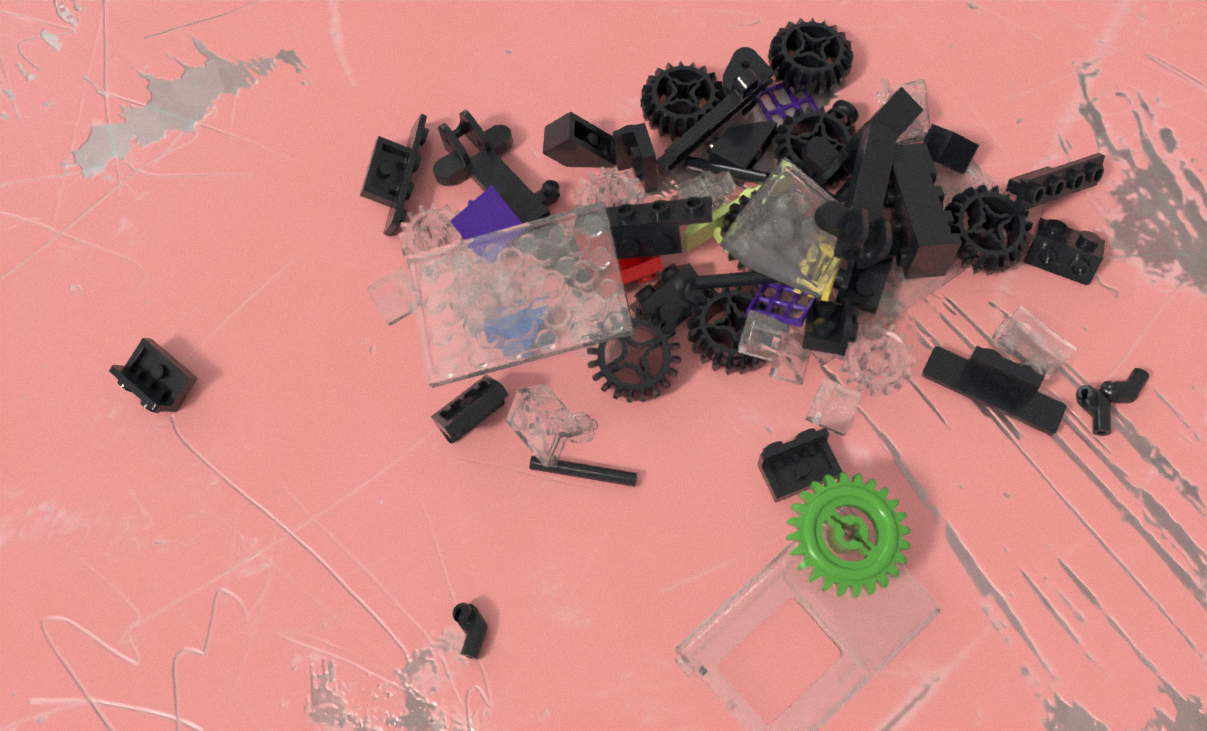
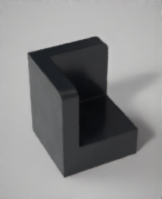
(950, 148)

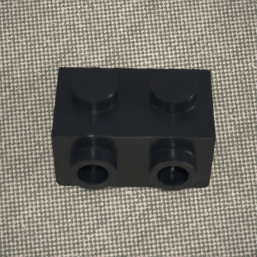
(1065, 251)
(670, 297)
(155, 377)
(797, 463)

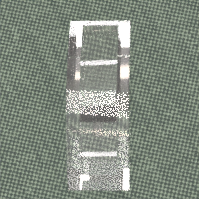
(778, 343)

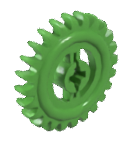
(878, 559)

